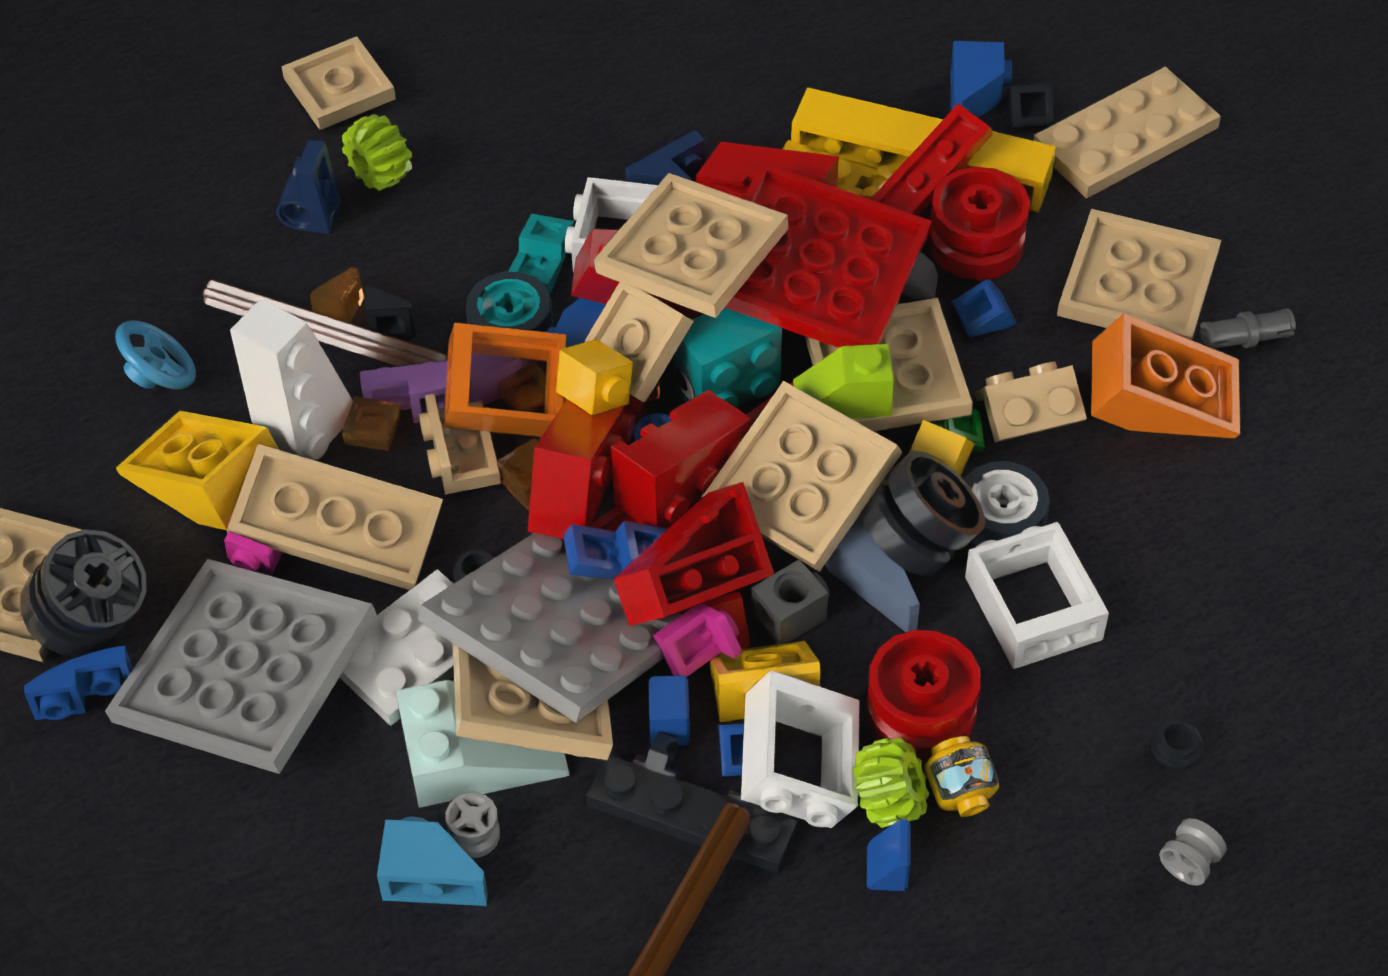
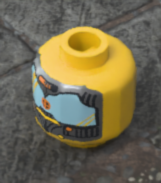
(961, 776)

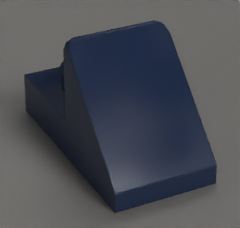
(681, 158)

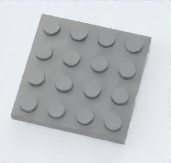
(545, 627)
(242, 665)

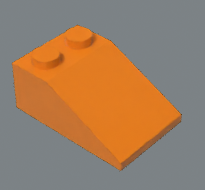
(1163, 382)

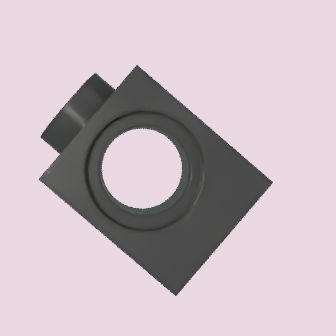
(784, 619)

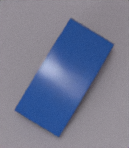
(64, 687)

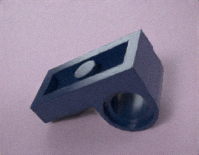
(311, 192)

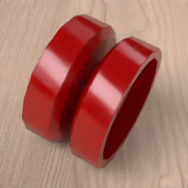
(978, 223)
(923, 690)

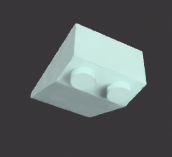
(457, 765)

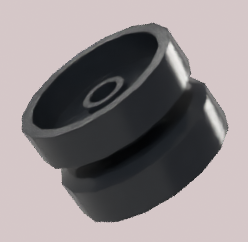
(923, 514)

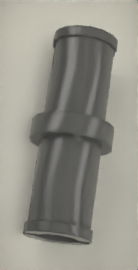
(1247, 329)

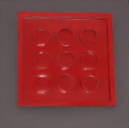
(835, 265)

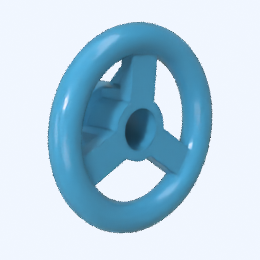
(151, 363)

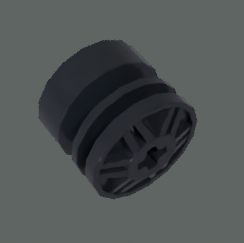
(69, 613)

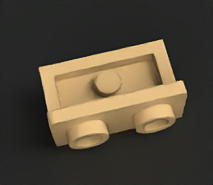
(1033, 402)
(460, 456)

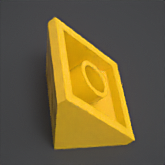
(736, 676)

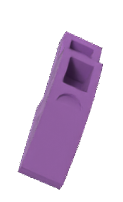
(412, 382)

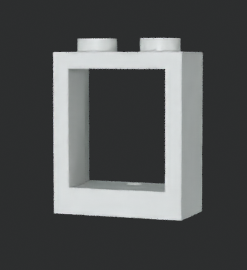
(603, 199)
(1047, 634)
(814, 711)

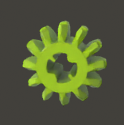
(376, 152)
(890, 782)

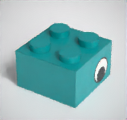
(730, 357)

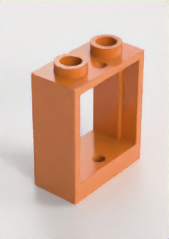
(504, 343)

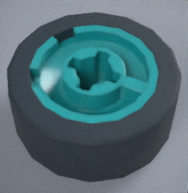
(510, 302)

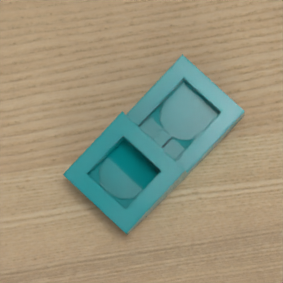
(542, 249)

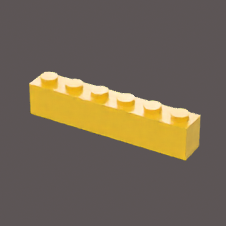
(888, 136)

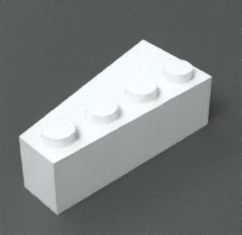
(289, 381)

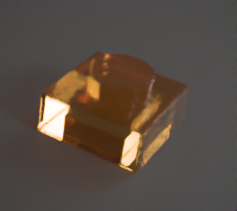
(524, 389)
(371, 423)

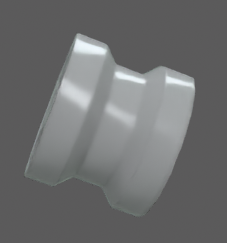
(476, 812)
(1193, 851)

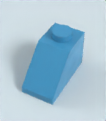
(427, 866)

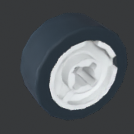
(1010, 486)

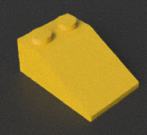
(197, 465)

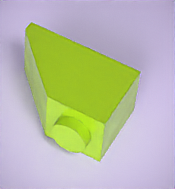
(852, 381)

